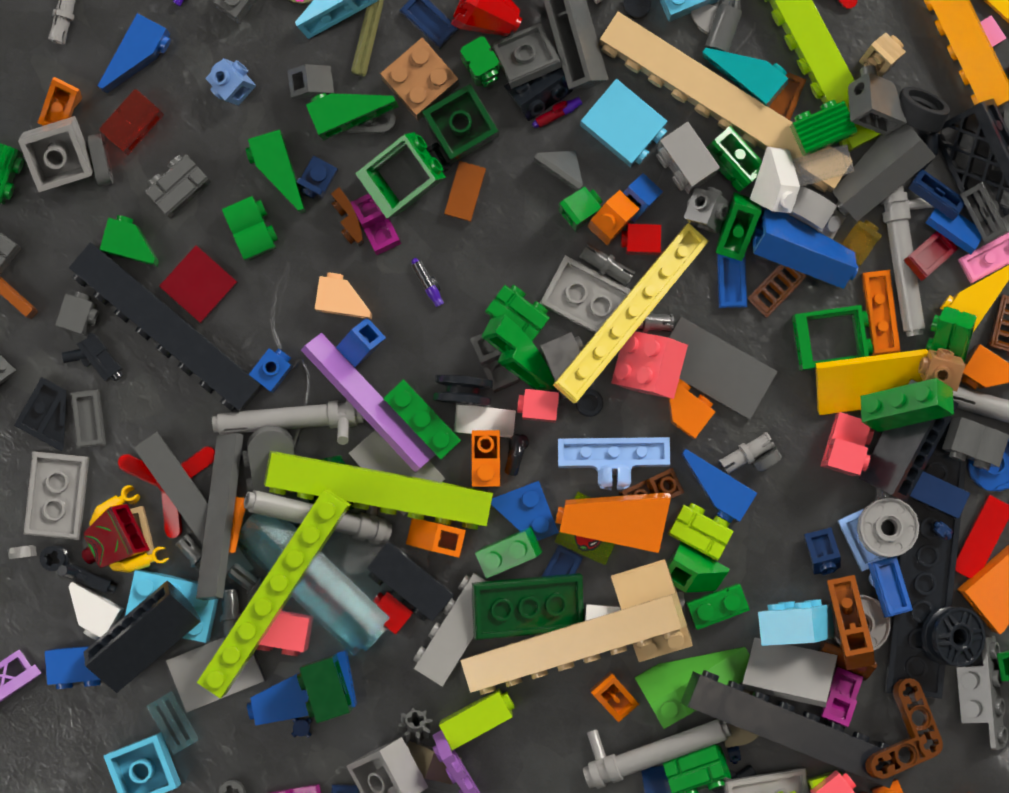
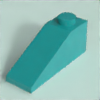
(750, 74)

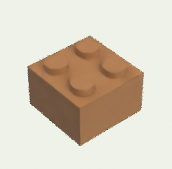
(419, 78)

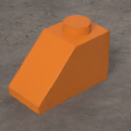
(613, 217)
(984, 369)

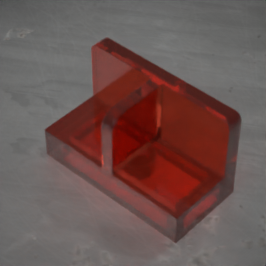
(131, 122)

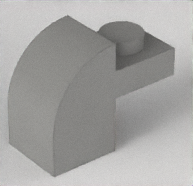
(817, 212)

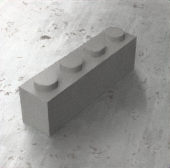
(450, 637)

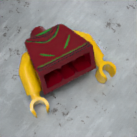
(116, 537)

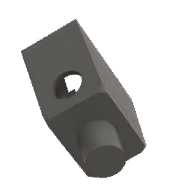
(875, 102)

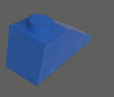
(137, 50)
(722, 490)

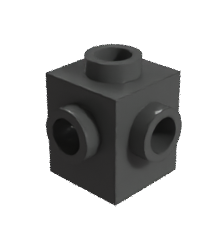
(707, 209)

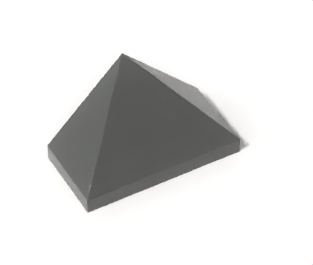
(563, 166)

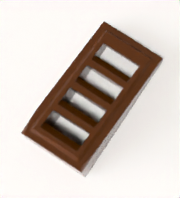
(759, 305)
(993, 342)

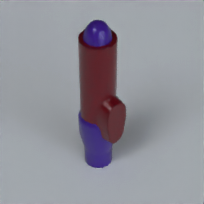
(558, 110)

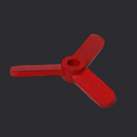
(192, 466)

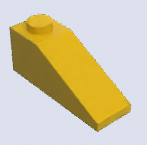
(979, 296)

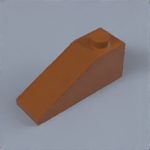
(851, 622)

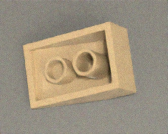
(644, 585)

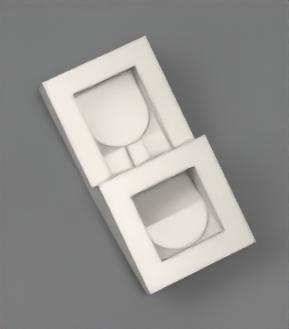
(484, 418)

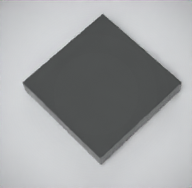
(526, 55)

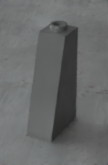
(882, 171)

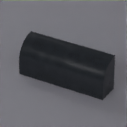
(903, 456)
(141, 637)

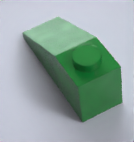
(341, 112)
(273, 161)

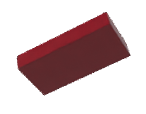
(930, 255)

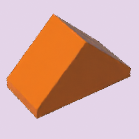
(614, 696)

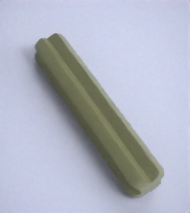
(367, 38)

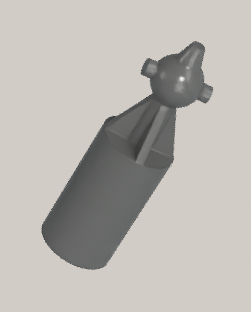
(724, 25)

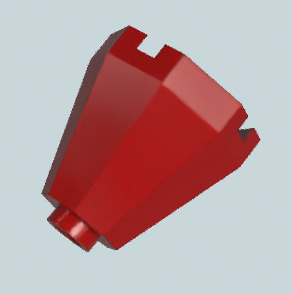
(487, 16)

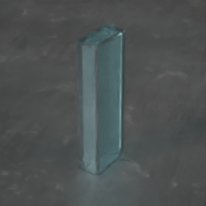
(324, 588)

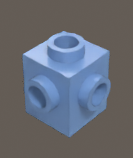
(230, 81)

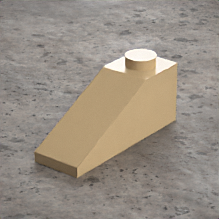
(883, 53)

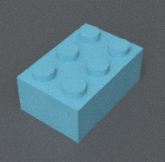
(146, 582)

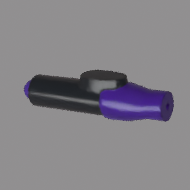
(429, 283)

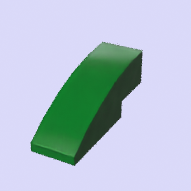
(518, 353)

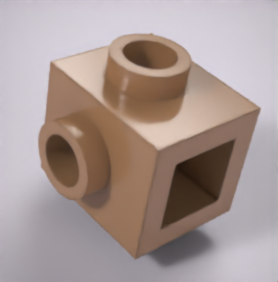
(943, 366)

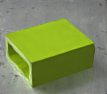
(477, 718)

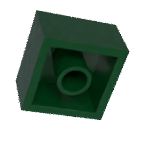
(460, 123)
(325, 689)

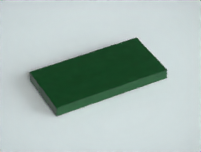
(526, 605)

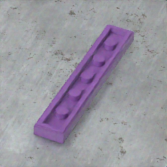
(368, 402)

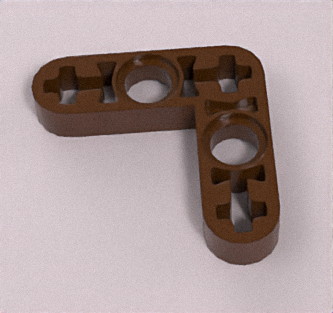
(916, 741)

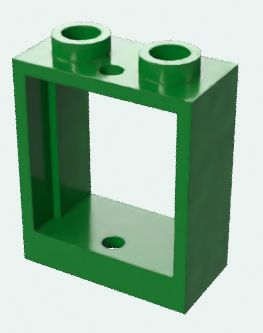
(380, 189)
(802, 338)

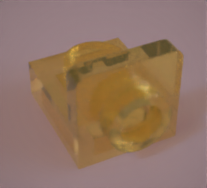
(862, 239)

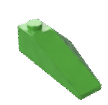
(667, 681)

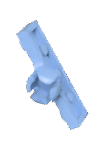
(614, 456)

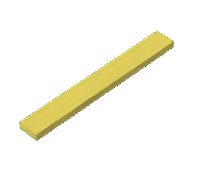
(630, 313)

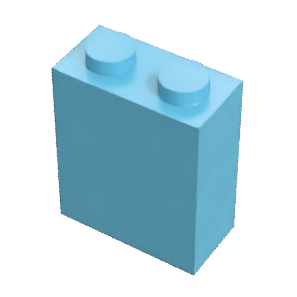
(624, 124)

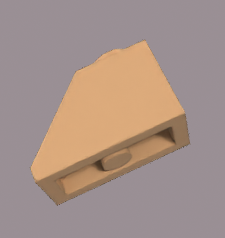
(339, 298)

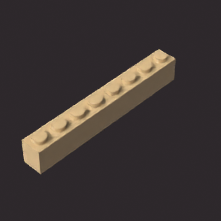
(574, 642)

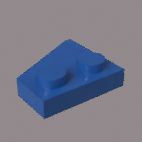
(526, 509)

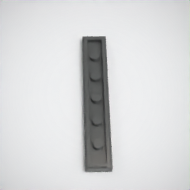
(182, 491)
(219, 517)

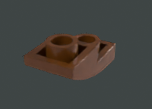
(352, 228)
(661, 483)

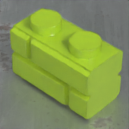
(700, 531)

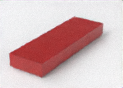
(982, 537)

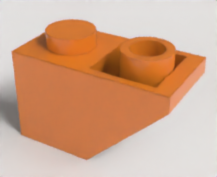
(688, 411)
(485, 458)
(436, 537)

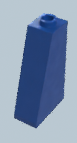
(803, 248)
(287, 699)

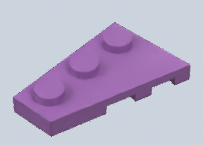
(455, 767)

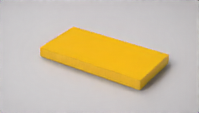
(845, 381)

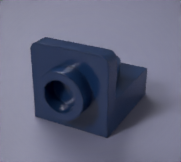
(316, 178)
(823, 551)

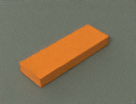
(881, 312)

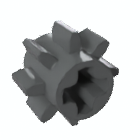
(412, 719)

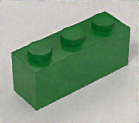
(907, 405)
(422, 419)

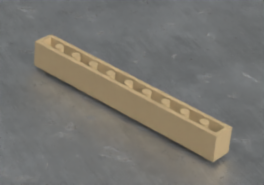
(702, 88)

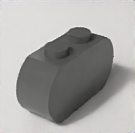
(256, 457)

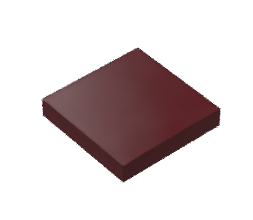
(198, 284)

